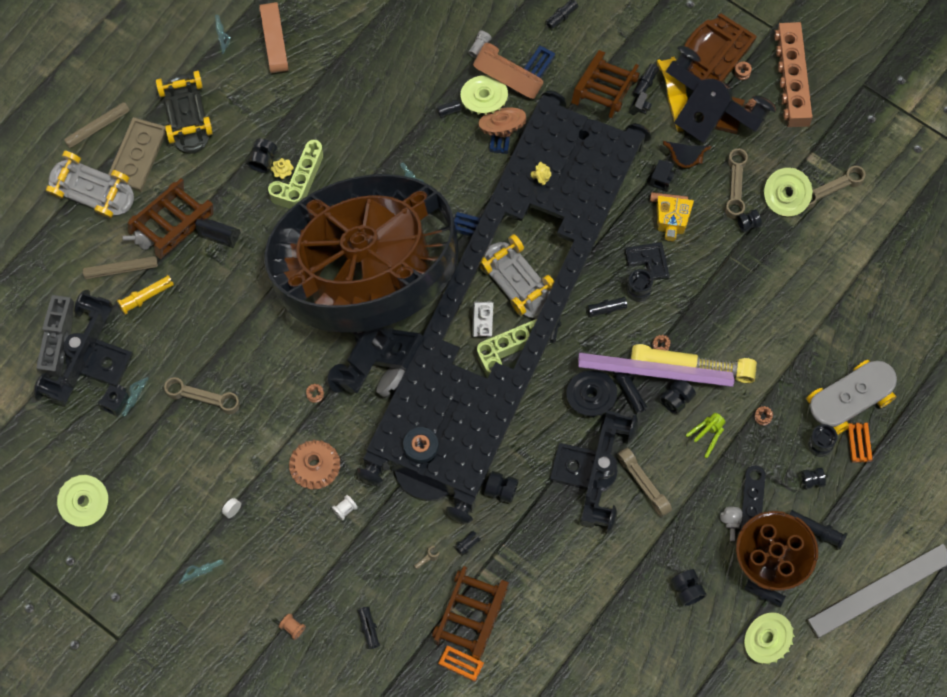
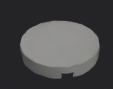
(390, 381)

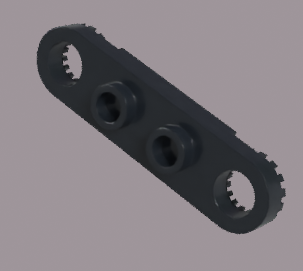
(752, 495)

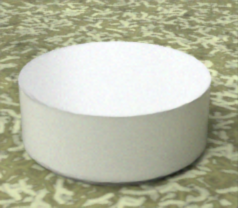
(231, 507)

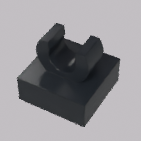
(639, 104)

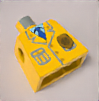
(673, 215)

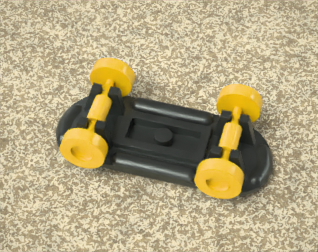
(188, 124)

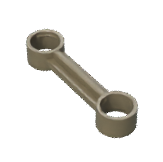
(736, 182)
(837, 184)
(201, 395)
(658, 501)

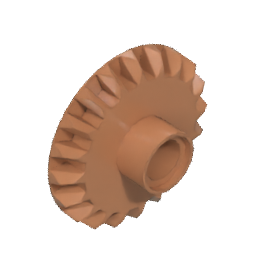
(502, 122)
(314, 476)

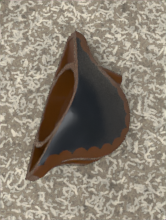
(686, 155)

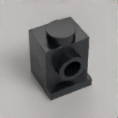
(662, 175)
(116, 405)

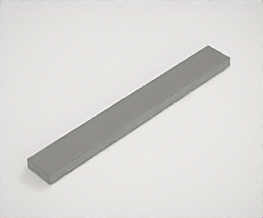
(879, 591)

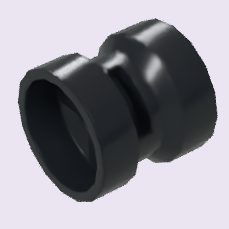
(749, 220)
(813, 478)

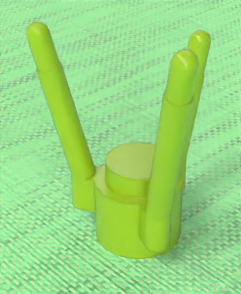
(712, 424)

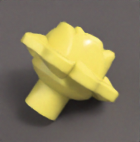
(282, 168)
(542, 173)

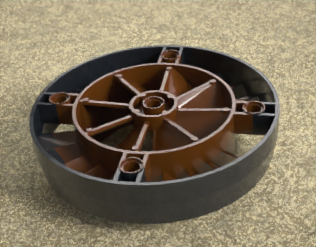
(371, 223)

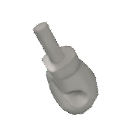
(139, 238)
(732, 517)

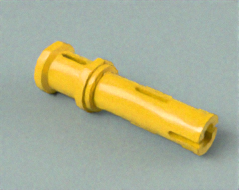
(137, 298)

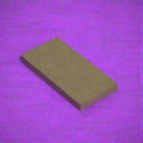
(139, 151)

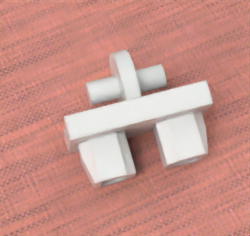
(482, 318)

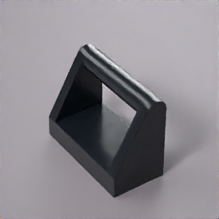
(217, 232)

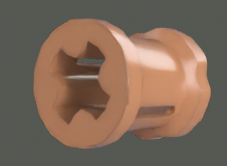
(292, 626)

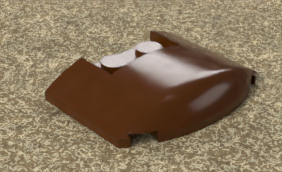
(720, 47)

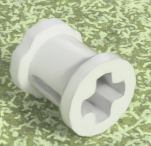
(344, 507)

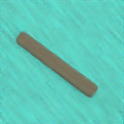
(96, 125)
(120, 267)

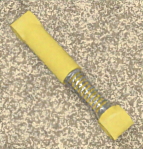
(743, 370)

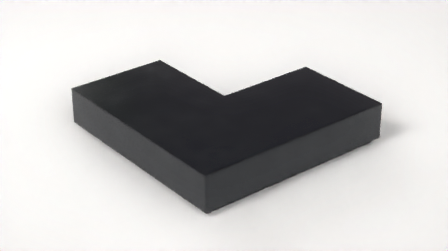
(649, 254)

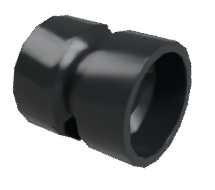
(262, 155)
(639, 285)
(675, 399)
(822, 440)
(501, 487)
(688, 586)

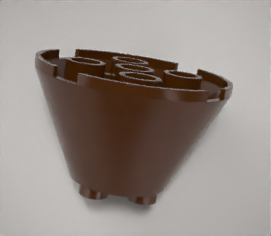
(777, 551)

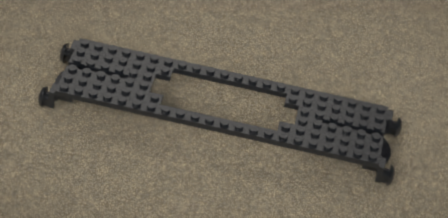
(462, 407)

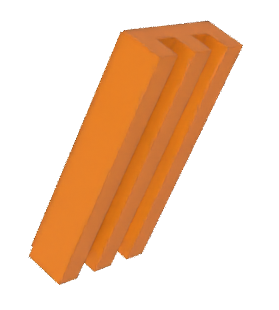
(858, 427)
(456, 670)

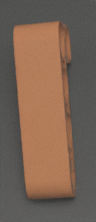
(274, 37)
(507, 72)

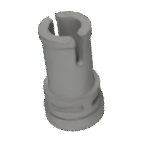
(482, 38)

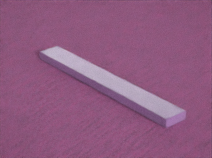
(655, 369)

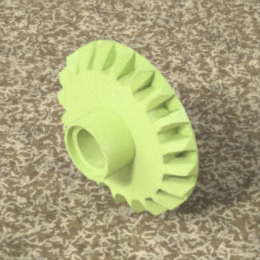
(484, 94)
(776, 194)
(93, 506)
(762, 631)

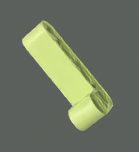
(307, 175)
(498, 352)

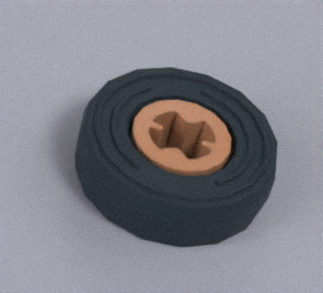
(425, 436)

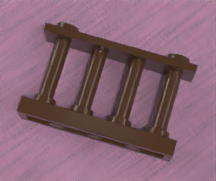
(593, 73)
(177, 233)
(484, 628)

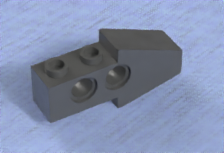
(56, 330)

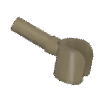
(429, 556)

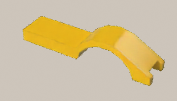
(675, 89)

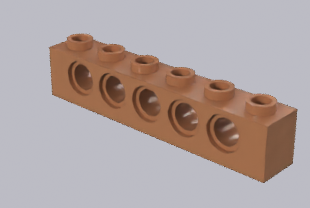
(793, 33)

